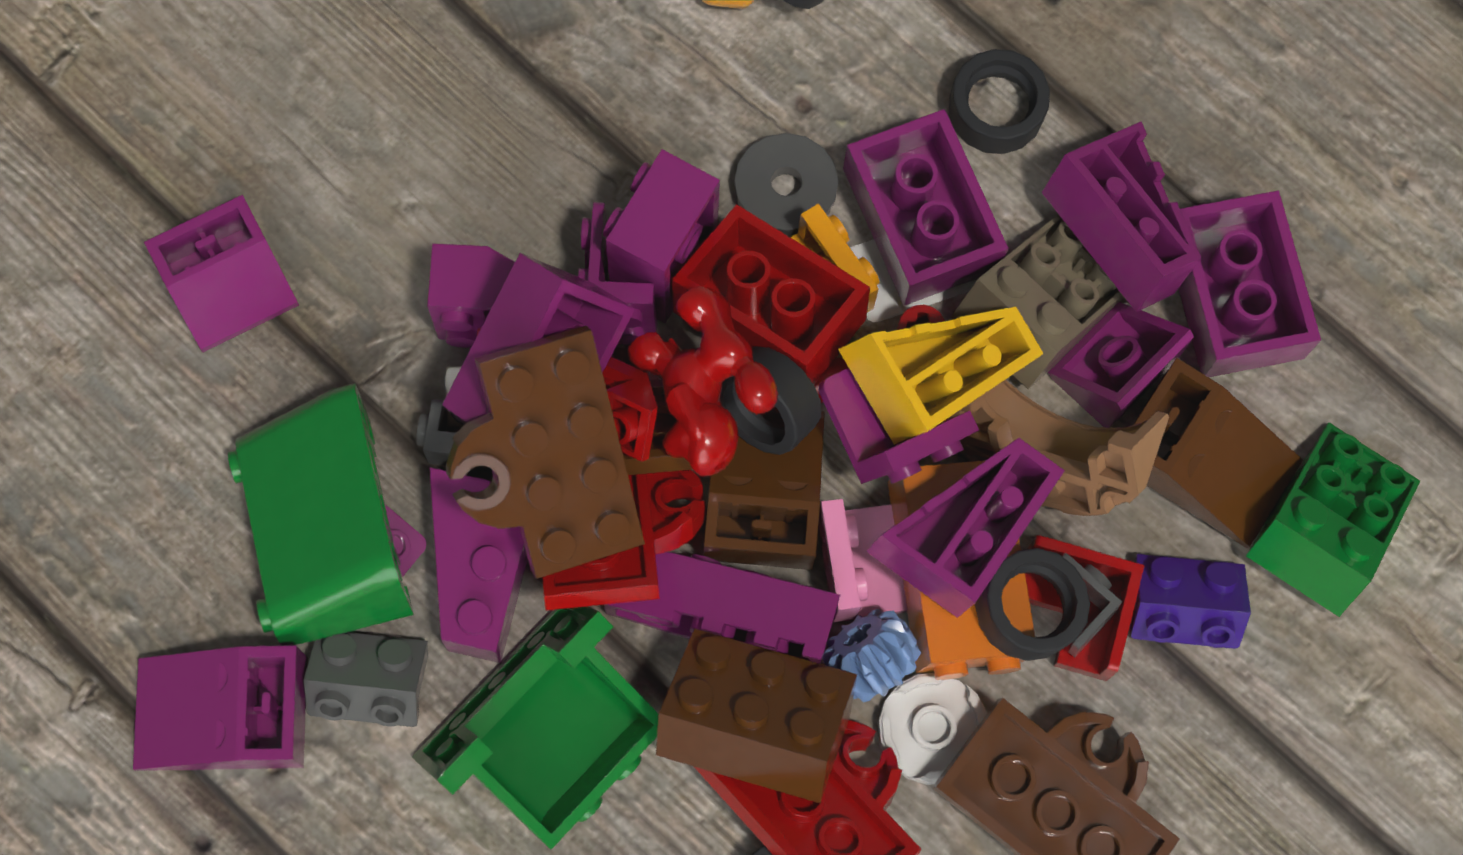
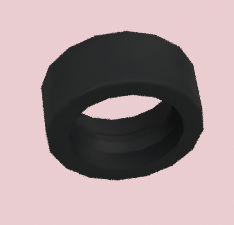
(1006, 65)
(796, 402)
(1067, 584)

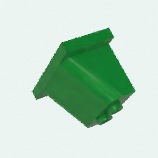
(547, 728)

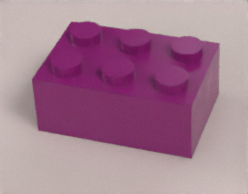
(924, 207)
(661, 225)
(1247, 289)
(532, 306)

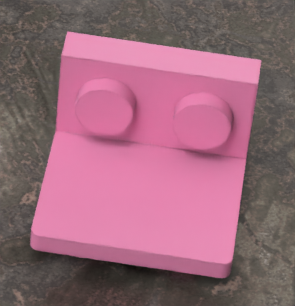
(849, 569)

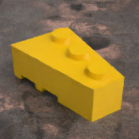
(938, 368)

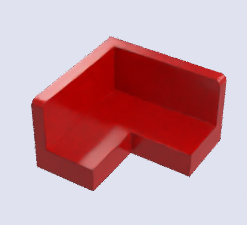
(1104, 652)

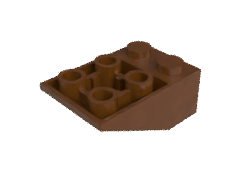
(1216, 455)
(767, 505)

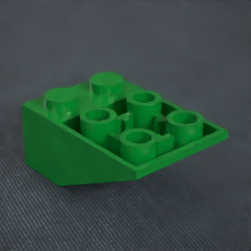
(1334, 520)

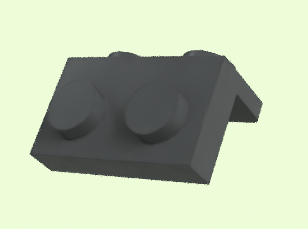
(366, 679)

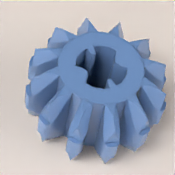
(877, 650)

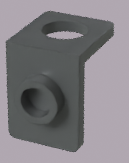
(1100, 596)

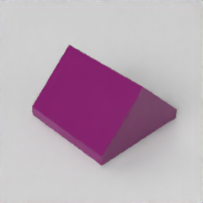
(1119, 361)

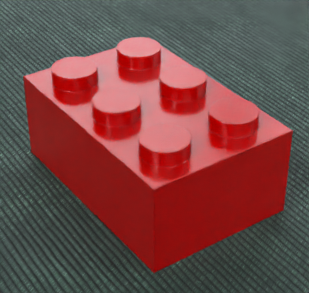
(777, 291)

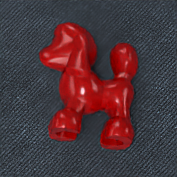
(694, 380)

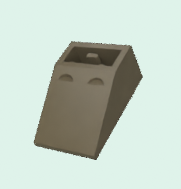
(1054, 289)

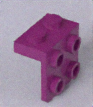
(637, 295)
(870, 445)

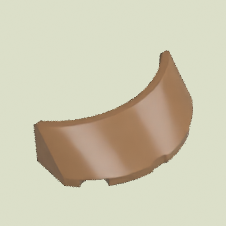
(1099, 462)

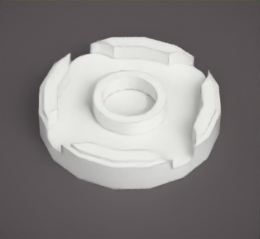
(928, 724)

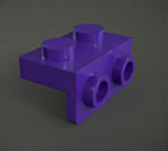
(1191, 602)

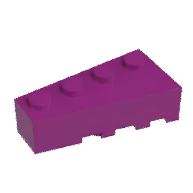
(734, 605)

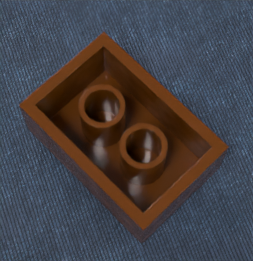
(755, 715)

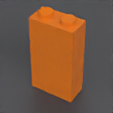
(948, 642)

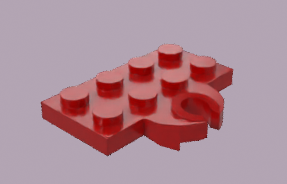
(633, 572)
(846, 820)

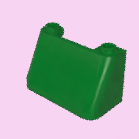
(320, 521)

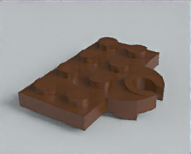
(549, 454)
(1050, 791)

